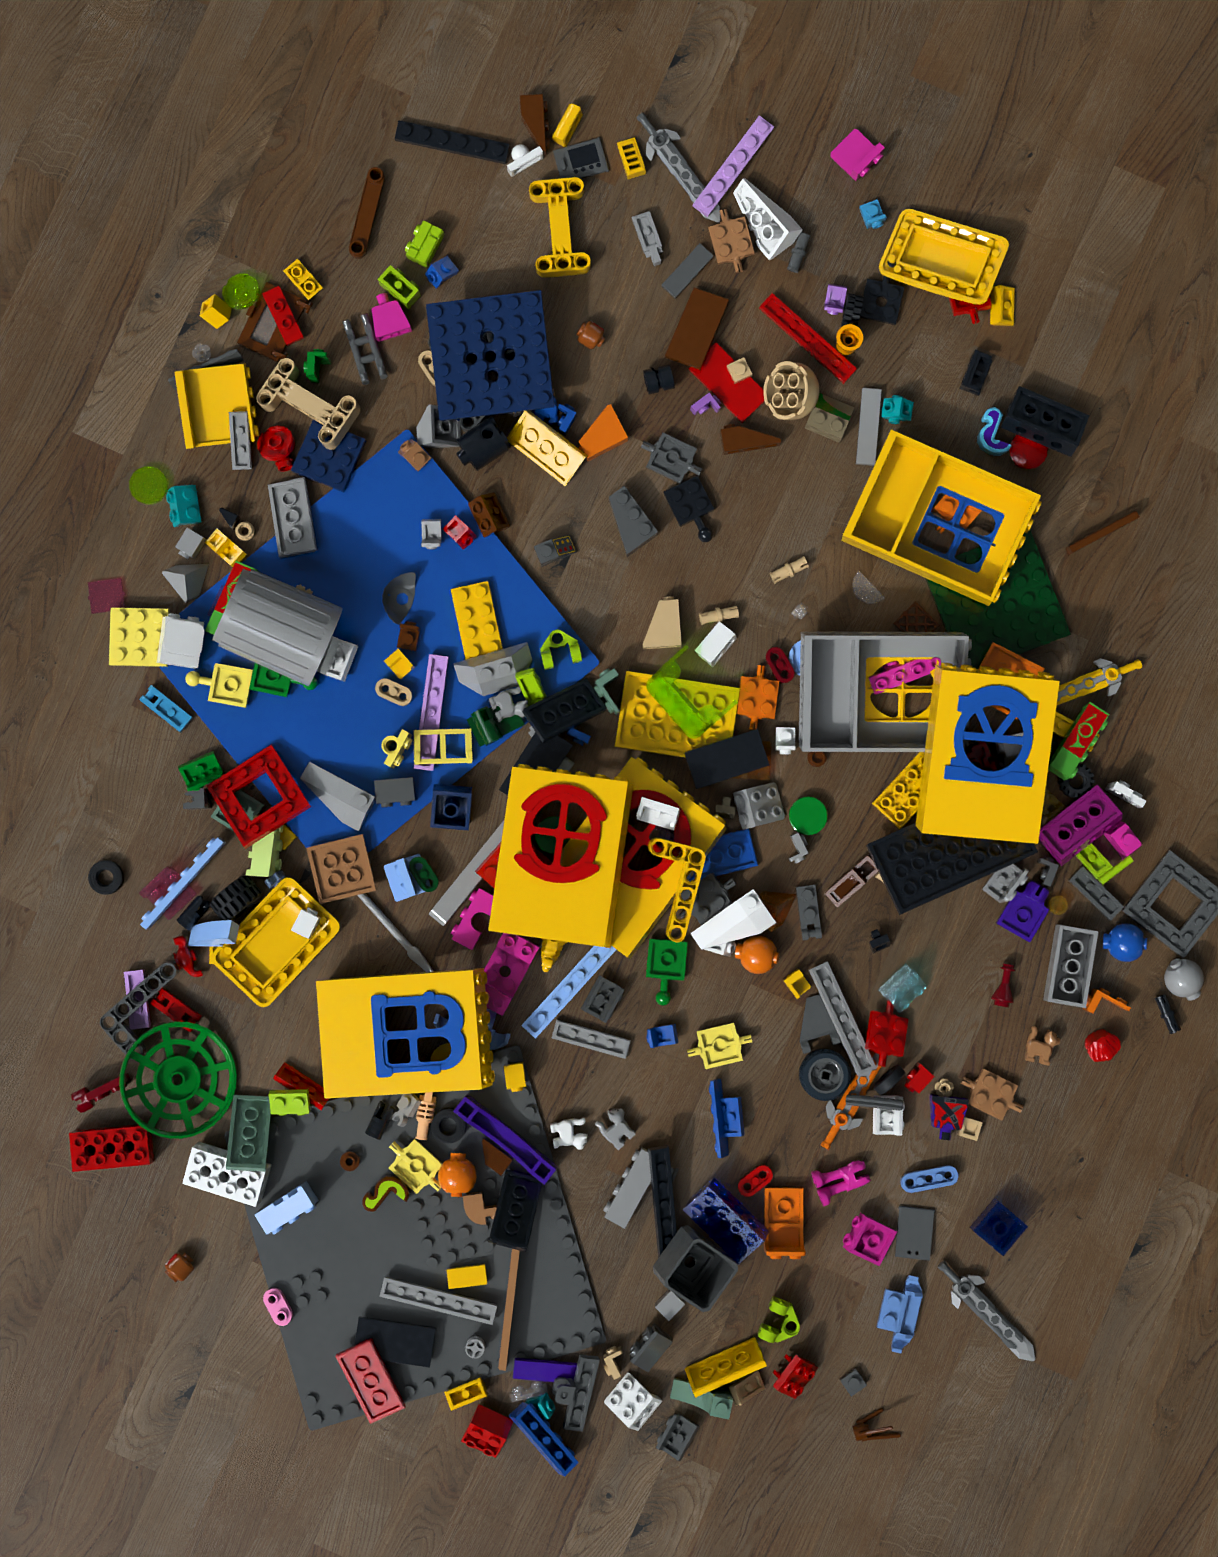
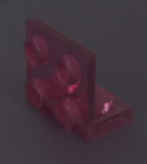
(159, 886)

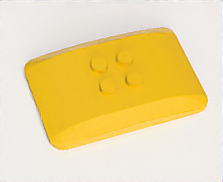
(944, 257)
(267, 950)

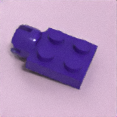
(1025, 911)

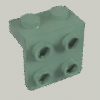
(606, 677)

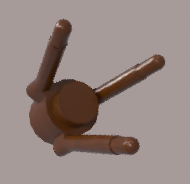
(863, 1432)

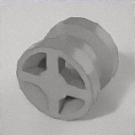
(475, 1351)

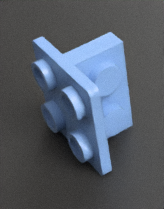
(401, 880)

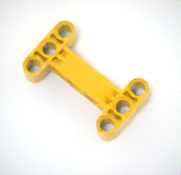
(559, 227)

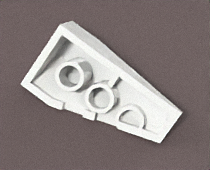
(739, 920)

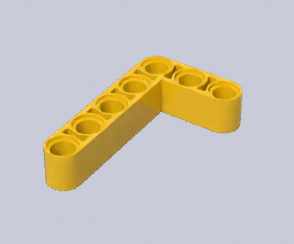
(683, 884)

